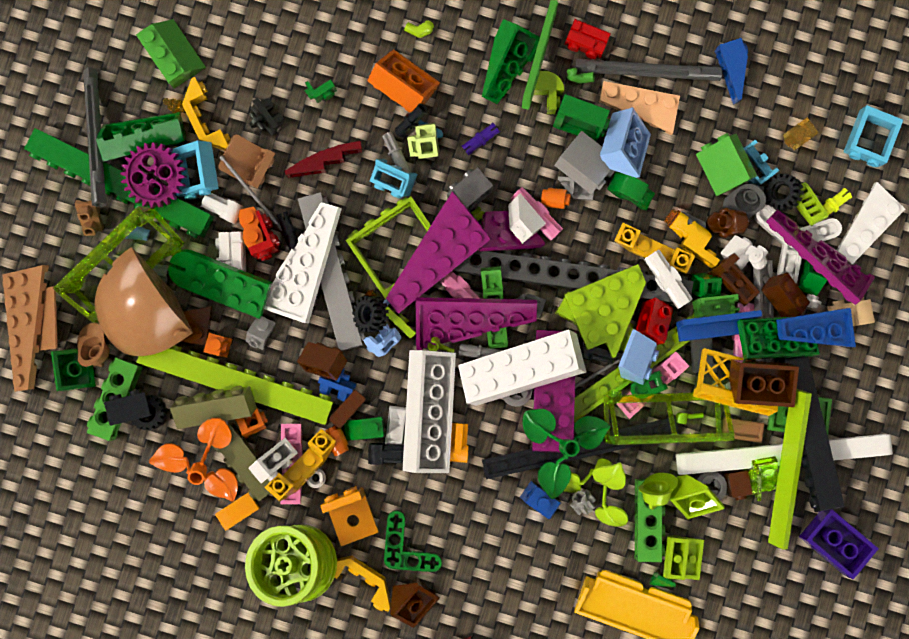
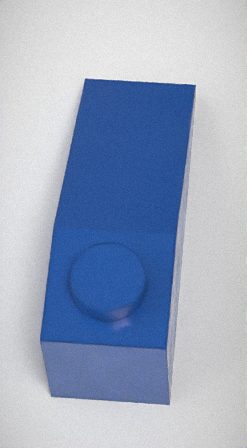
(733, 60)

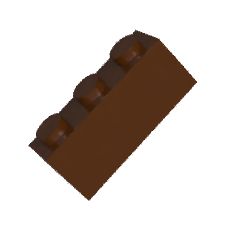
(763, 383)

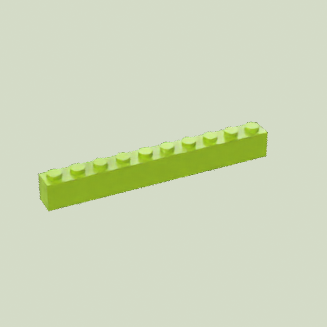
(225, 377)

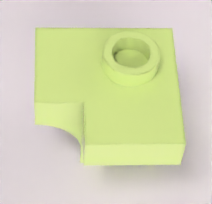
(425, 141)

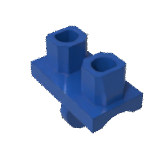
(342, 384)

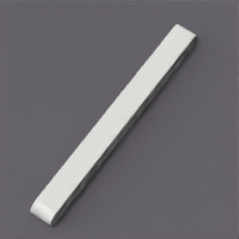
(741, 457)

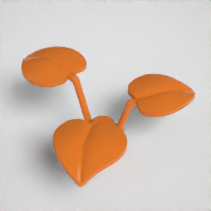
(219, 483)

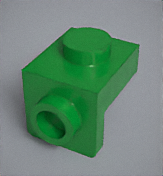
(323, 92)

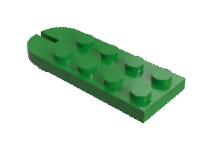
(219, 282)

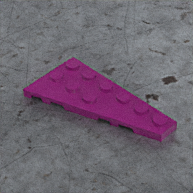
(446, 244)

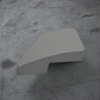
(575, 189)

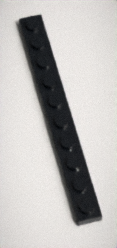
(528, 460)

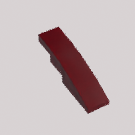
(317, 162)

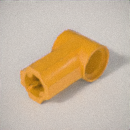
(459, 445)

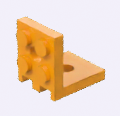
(350, 503)

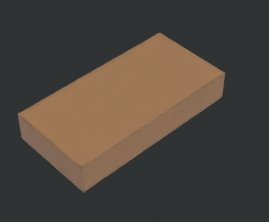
(745, 430)

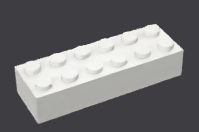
(522, 368)
(429, 411)

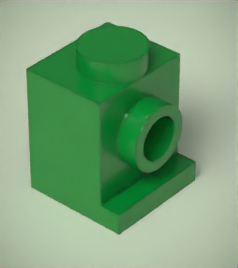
(706, 285)

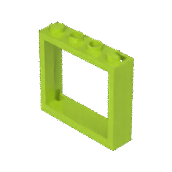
(372, 225)

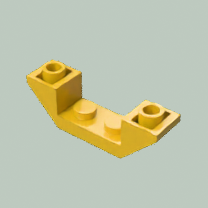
(195, 95)
(643, 246)
(303, 468)
(381, 597)

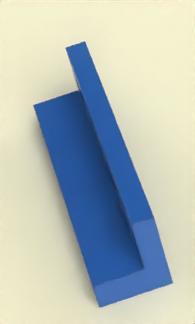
(712, 326)

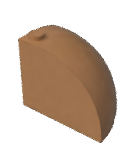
(139, 308)

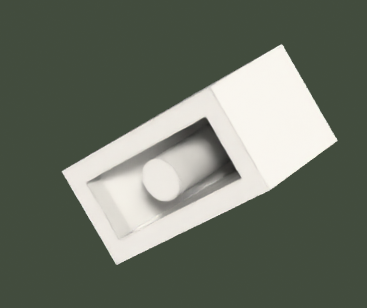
(523, 219)

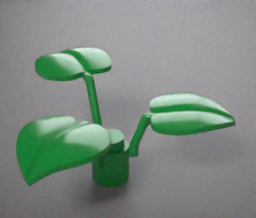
(538, 425)

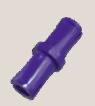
(480, 138)

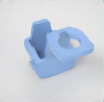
(385, 339)

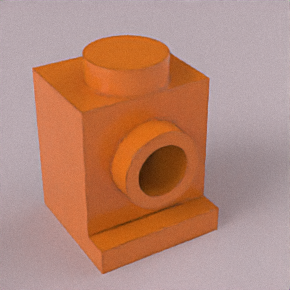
(217, 345)
(245, 423)

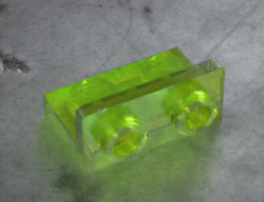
(763, 475)

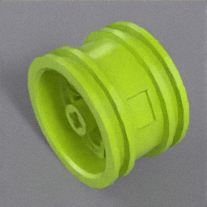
(269, 558)

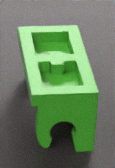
(715, 306)

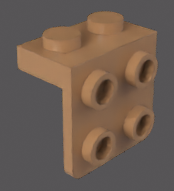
(247, 160)

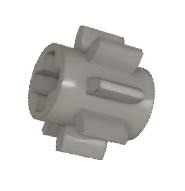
(583, 502)

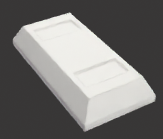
(396, 426)

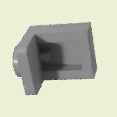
(259, 332)

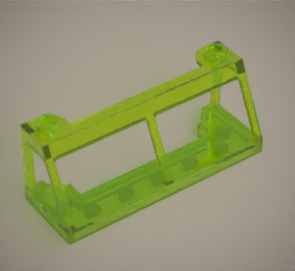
(137, 218)
(616, 439)

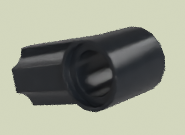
(598, 353)
(381, 453)

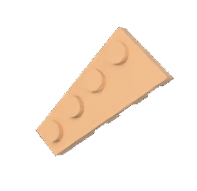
(652, 106)

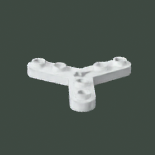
(789, 257)

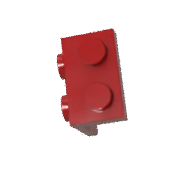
(266, 248)

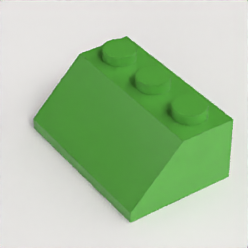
(171, 52)

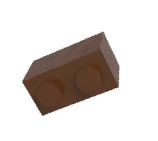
(785, 295)
(322, 360)

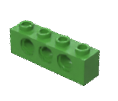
(131, 373)
(645, 552)

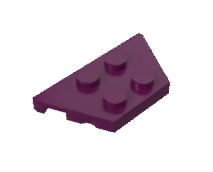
(497, 226)

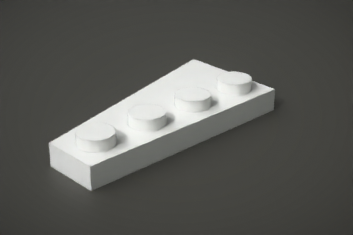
(873, 219)

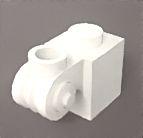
(746, 252)

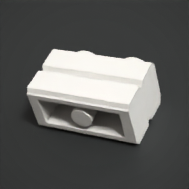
(231, 249)

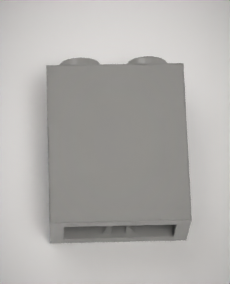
(584, 164)

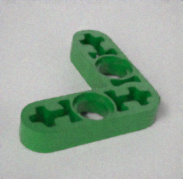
(403, 555)

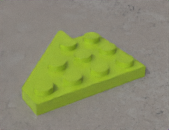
(606, 308)

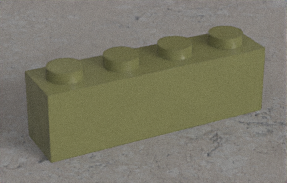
(219, 404)
(241, 456)

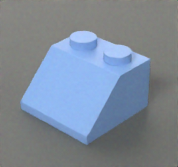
(638, 358)

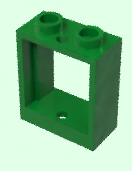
(580, 116)

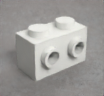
(274, 459)

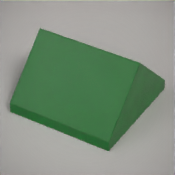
(69, 373)

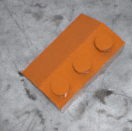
(402, 81)

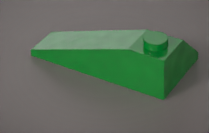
(510, 53)

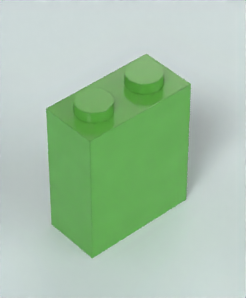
(726, 164)

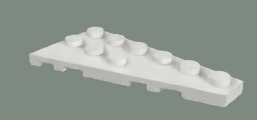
(302, 270)

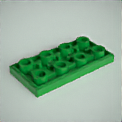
(761, 341)

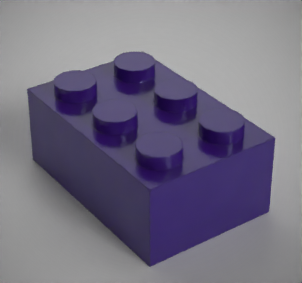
(838, 543)

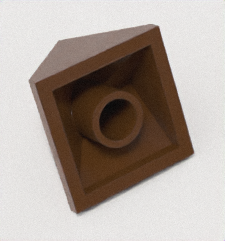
(412, 602)

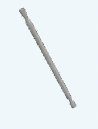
(250, 192)
(596, 373)

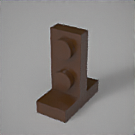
(734, 279)

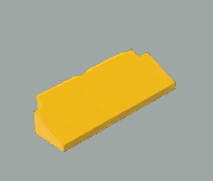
(635, 609)

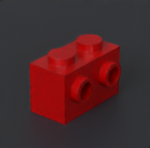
(655, 320)

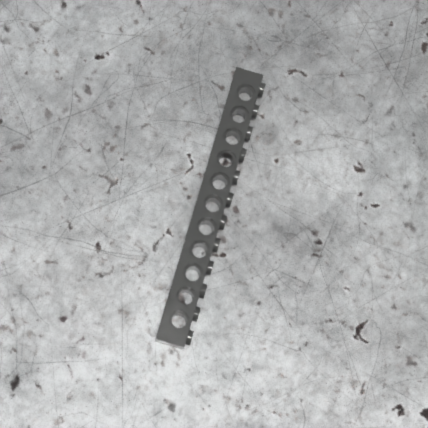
(563, 267)

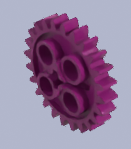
(145, 191)

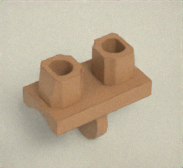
(89, 217)

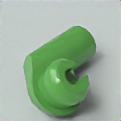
(580, 78)

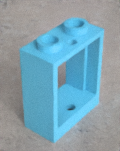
(881, 119)
(206, 167)

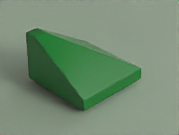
(658, 580)

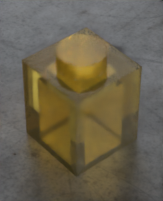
(800, 134)

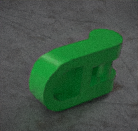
(637, 388)

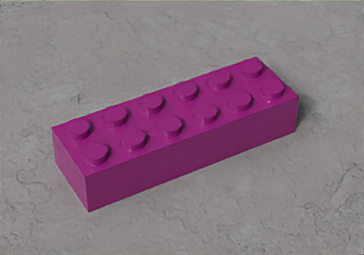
(560, 401)

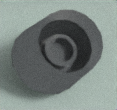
(746, 198)

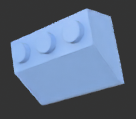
(625, 143)

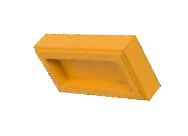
(237, 511)

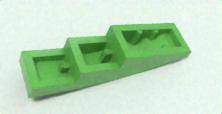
(493, 289)

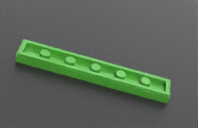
(539, 55)

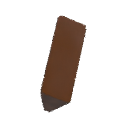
(347, 408)

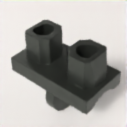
(261, 117)

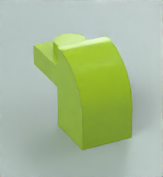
(550, 85)

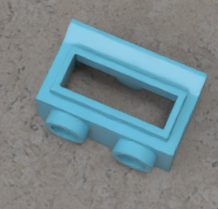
(760, 162)
(407, 179)

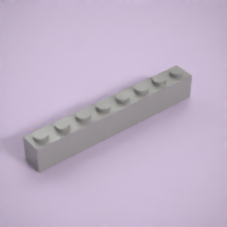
(334, 284)

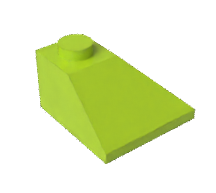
(694, 498)

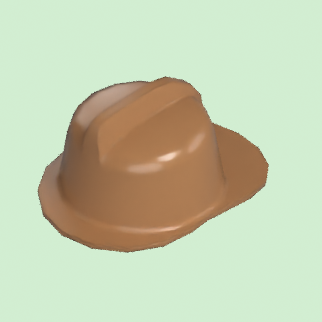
(92, 346)

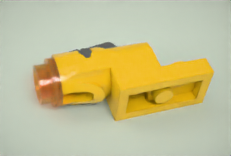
(694, 234)

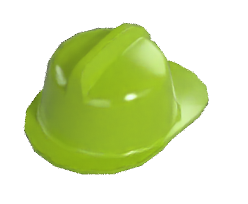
(658, 489)

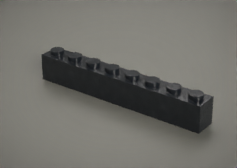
(817, 455)

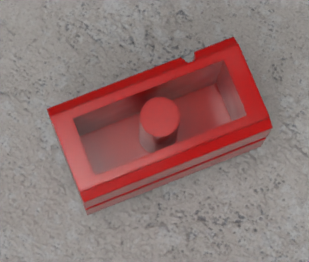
(587, 39)

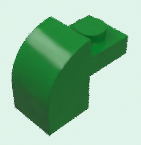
(631, 189)

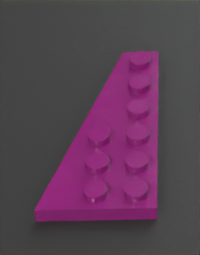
(823, 258)
(468, 317)

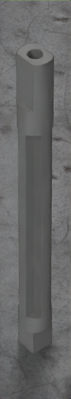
(648, 69)
(96, 166)

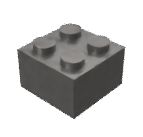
(472, 188)

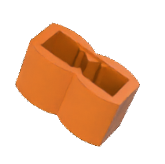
(252, 230)

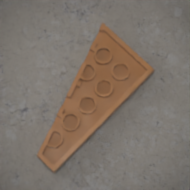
(24, 321)

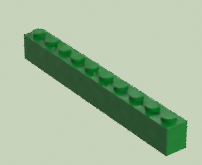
(77, 163)

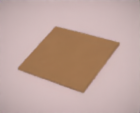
(48, 336)

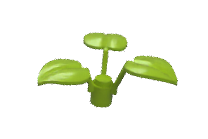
(611, 477)

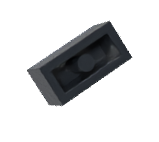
(128, 408)

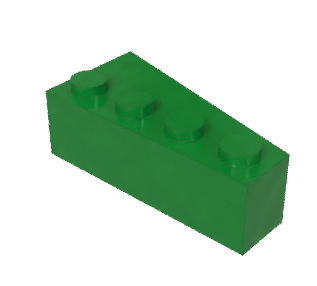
(122, 137)

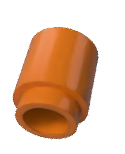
(555, 198)
(341, 441)

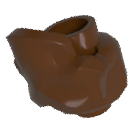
(728, 222)

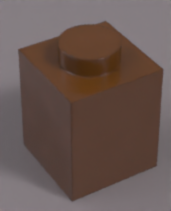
(738, 484)

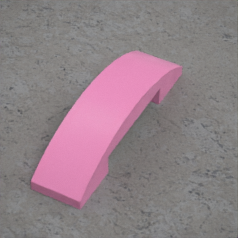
(670, 369)
(293, 434)

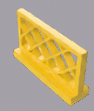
(720, 393)

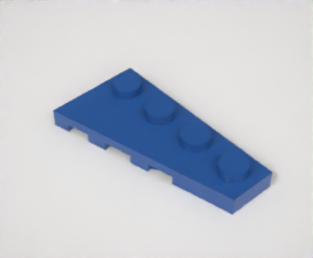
(825, 328)

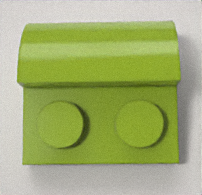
(683, 558)

